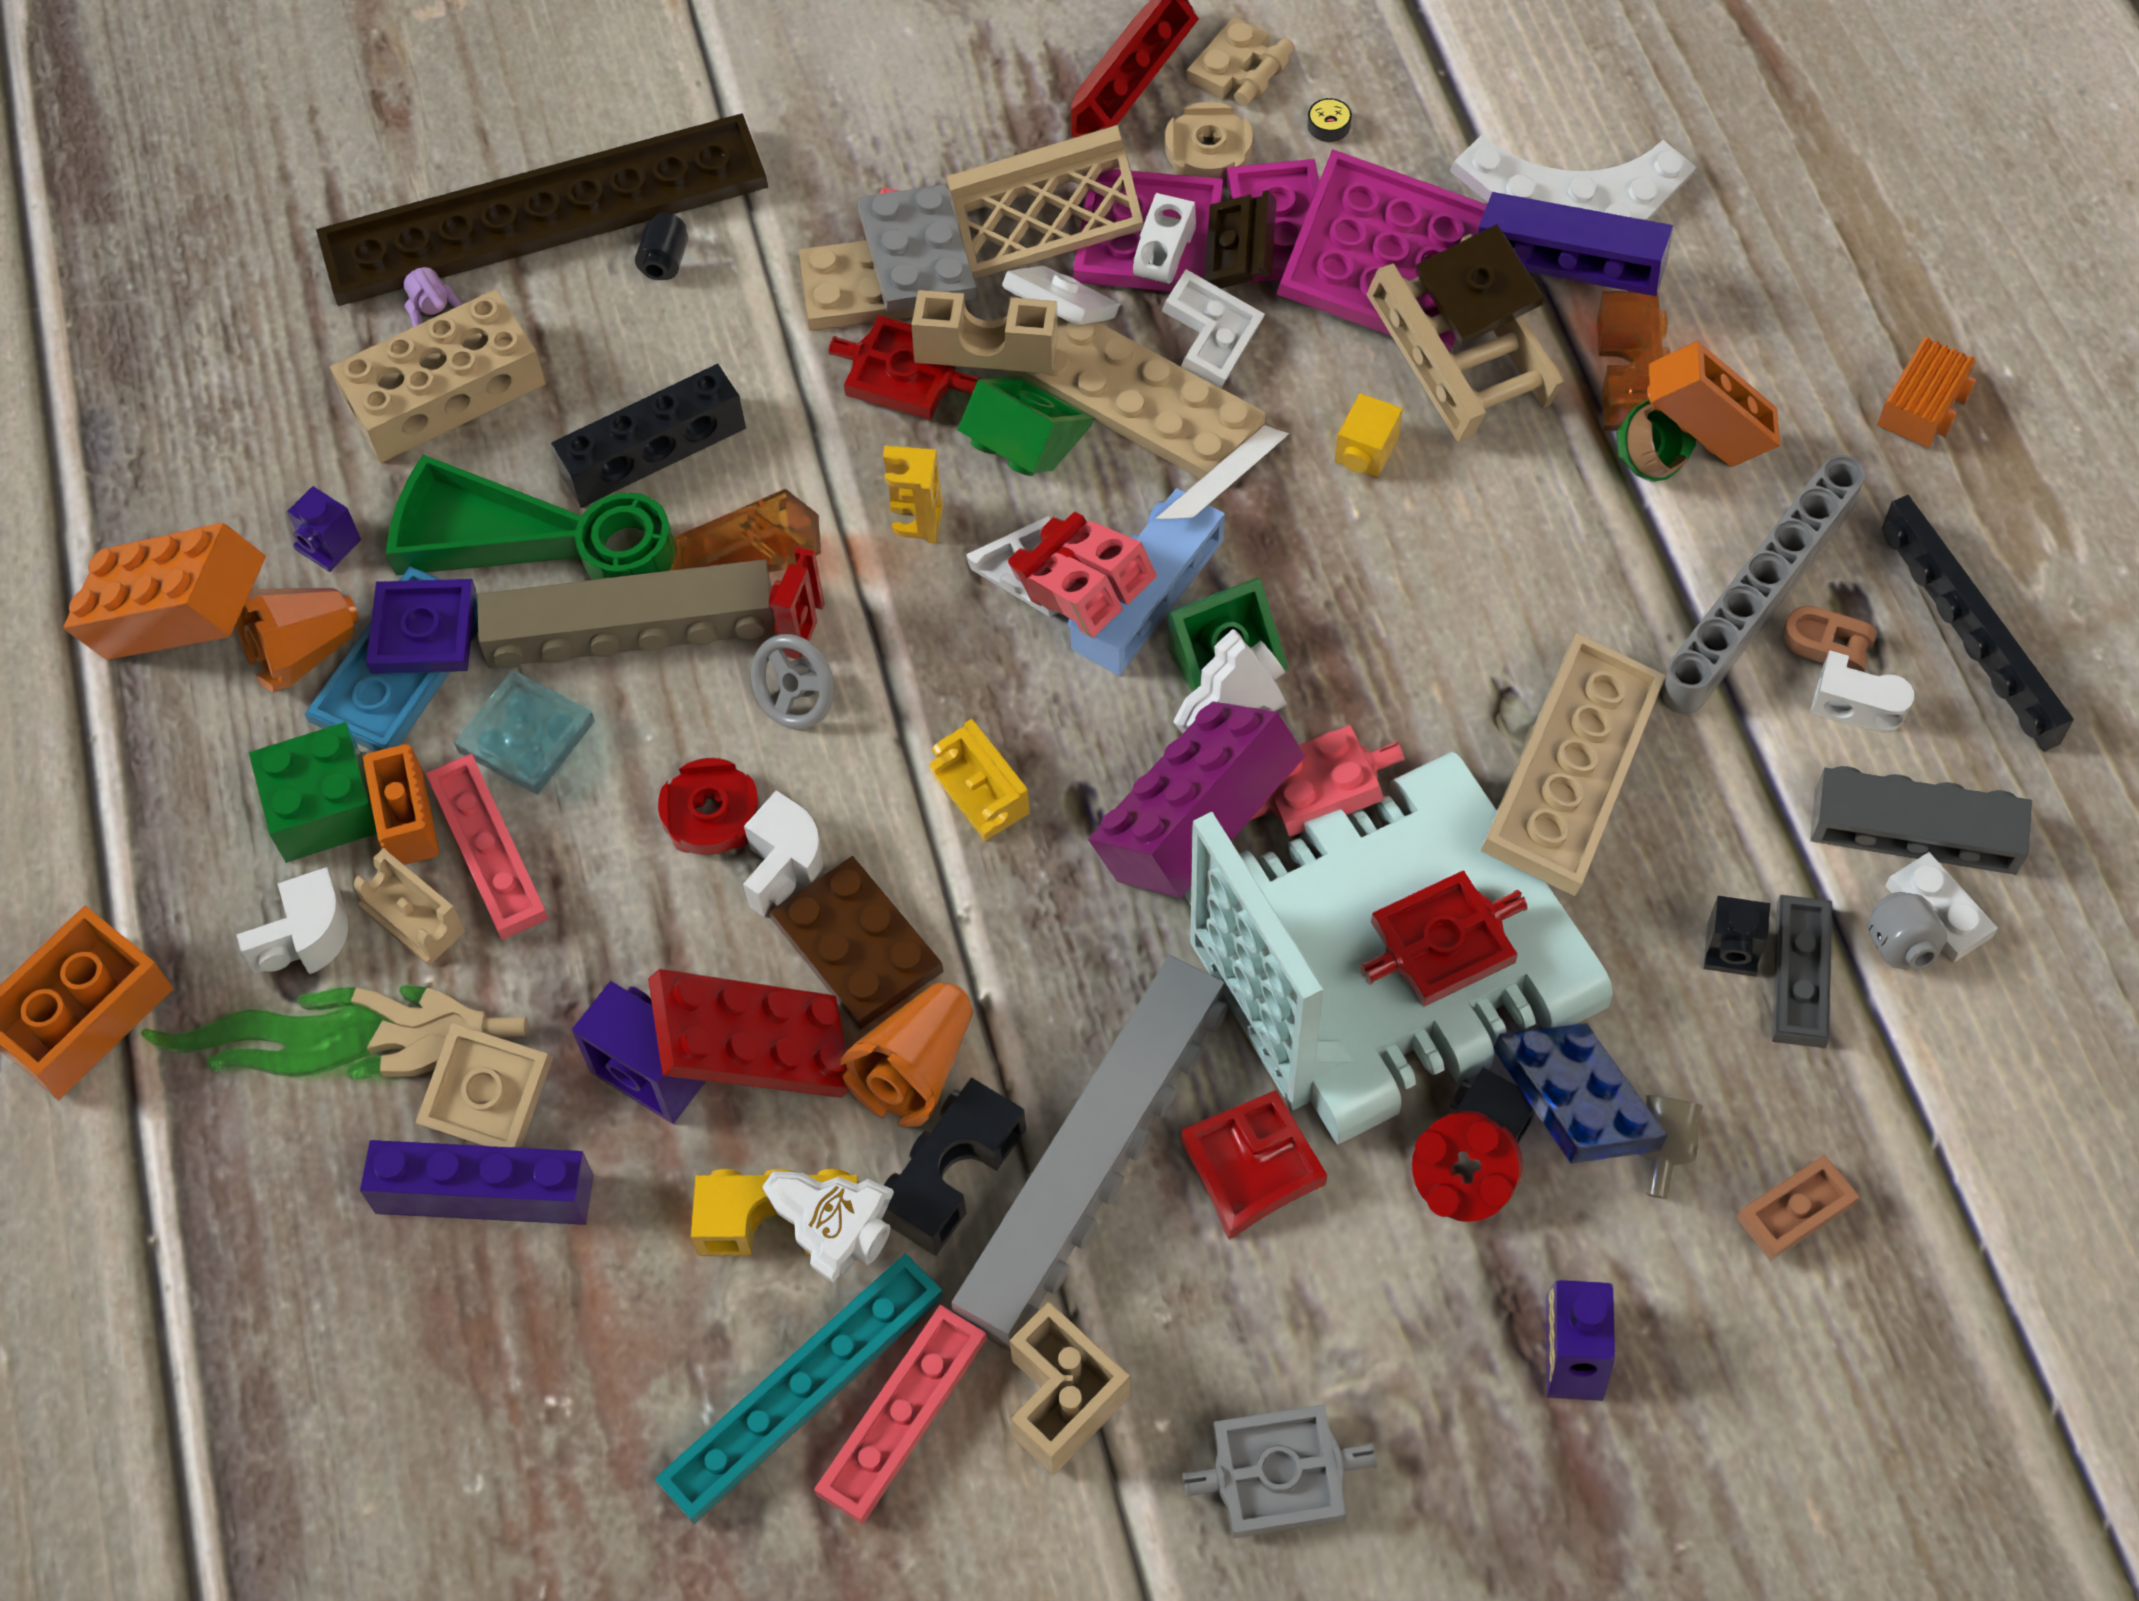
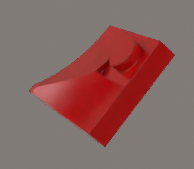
(1252, 1161)

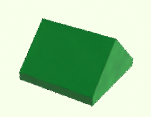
(1202, 624)

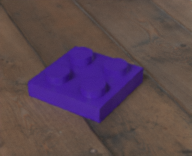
(421, 626)

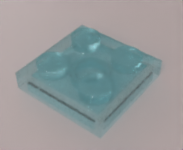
(524, 732)

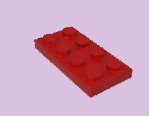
(748, 1033)

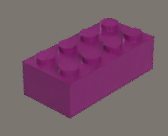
(1219, 765)

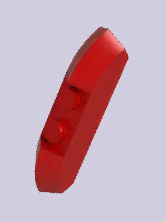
(1130, 65)

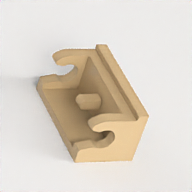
(408, 908)

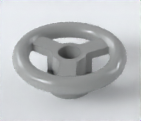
(796, 680)

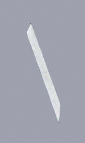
(1224, 474)

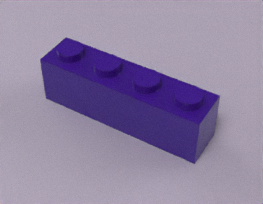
(1582, 242)
(477, 1182)

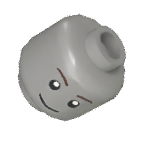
(1907, 931)

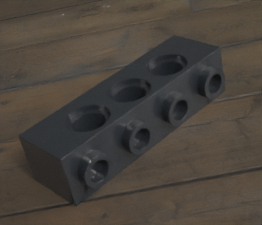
(649, 435)

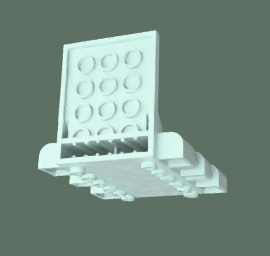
(1299, 938)

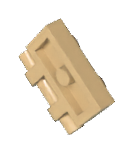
(1229, 57)

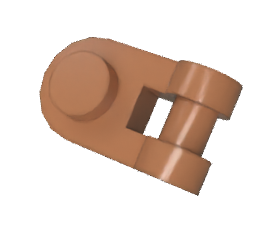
(1812, 630)

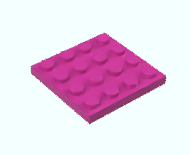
(1365, 222)

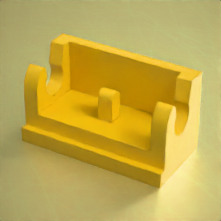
(914, 490)
(979, 780)

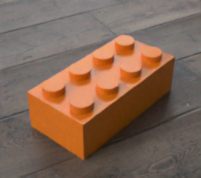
(164, 591)

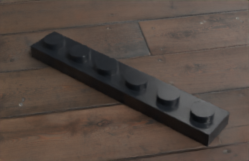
(1977, 624)

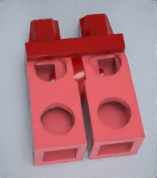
(1083, 571)

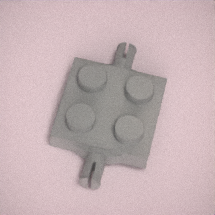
(1279, 1471)

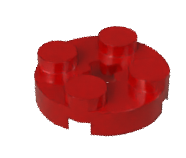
(713, 832)
(1483, 1140)

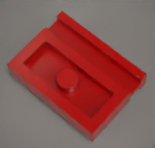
(797, 598)

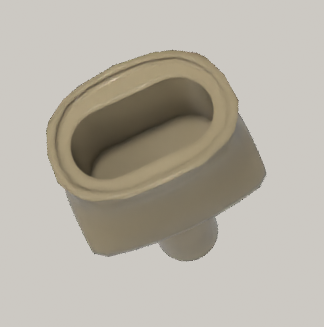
(1680, 1123)

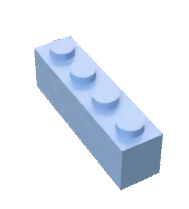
(1178, 554)

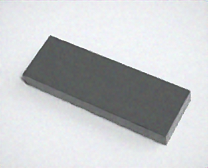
(1802, 971)

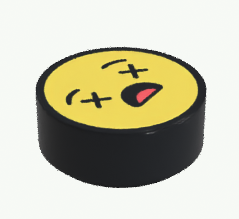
(1329, 119)

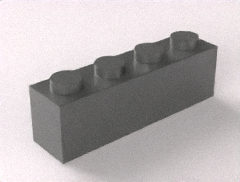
(1917, 818)

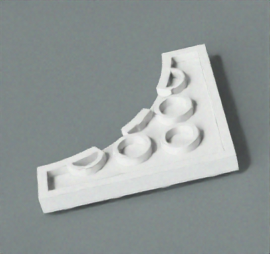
(1625, 190)

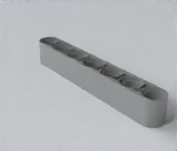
(1805, 532)

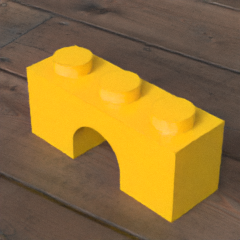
(733, 1206)

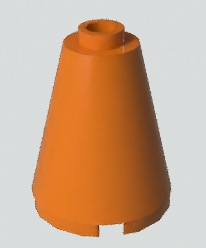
(910, 1055)

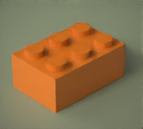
(76, 1001)

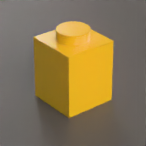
(1368, 435)

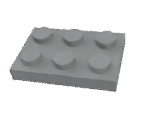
(915, 245)

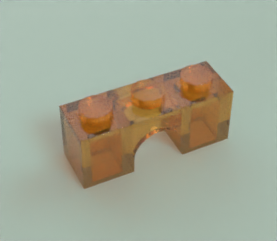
(1633, 330)

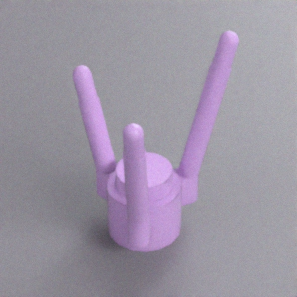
(427, 294)

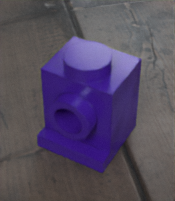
(322, 528)

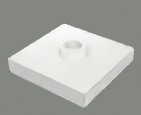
(1074, 301)

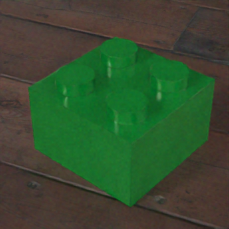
(314, 792)

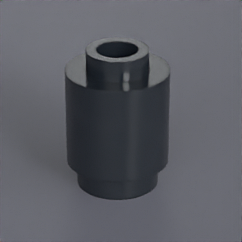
(662, 247)

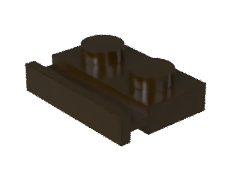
(1240, 240)

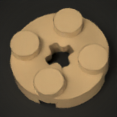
(1203, 120)

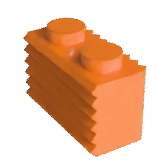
(1927, 393)
(401, 804)

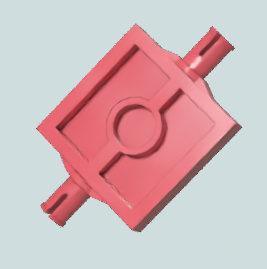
(1330, 778)

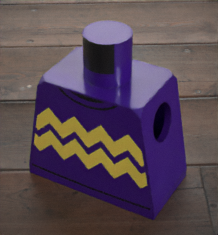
(1579, 1332)

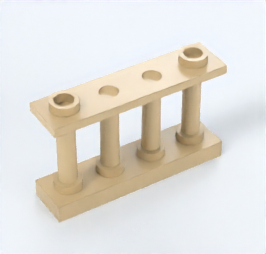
(1442, 371)

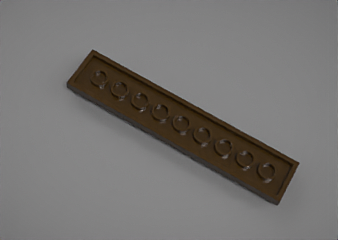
(542, 208)

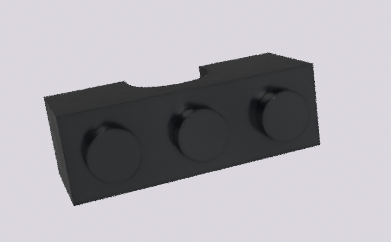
(972, 1126)

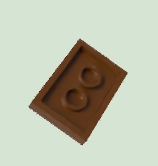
(856, 942)

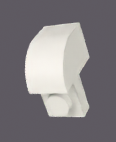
(791, 849)
(311, 932)

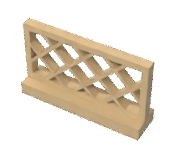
(1039, 174)

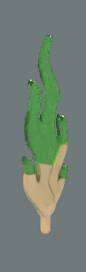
(331, 1040)

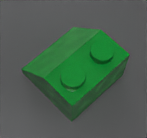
(1022, 424)

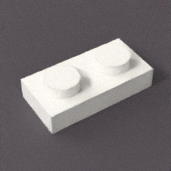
(1964, 920)

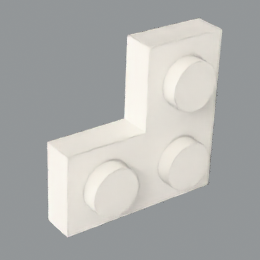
(1221, 320)

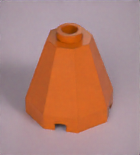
(293, 631)

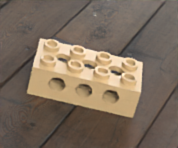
(438, 375)

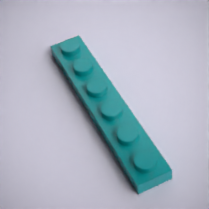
(799, 1388)

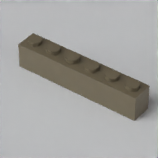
(625, 614)

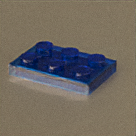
(1579, 1093)

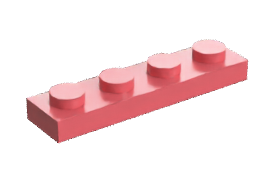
(487, 847)
(900, 1414)

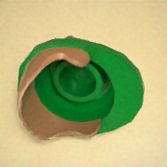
(1653, 443)

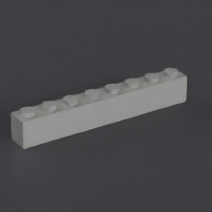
(1090, 1151)

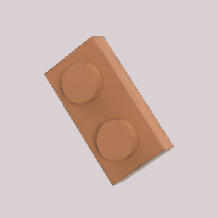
(1797, 1207)

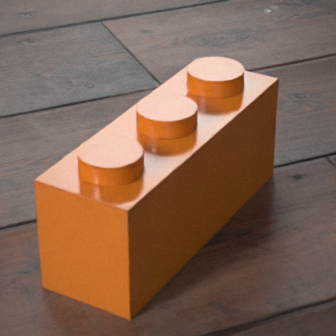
(1713, 404)

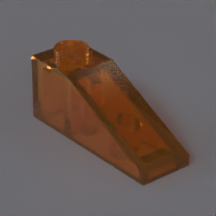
(755, 532)

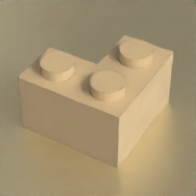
(1076, 1390)

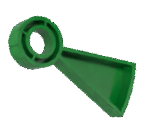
(467, 521)

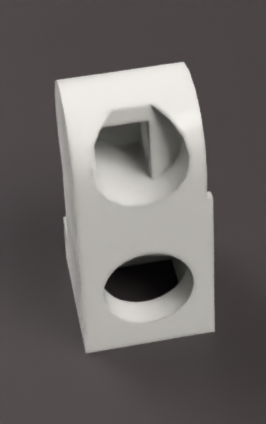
(1164, 238)
(1860, 696)

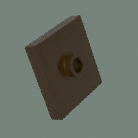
(1479, 284)

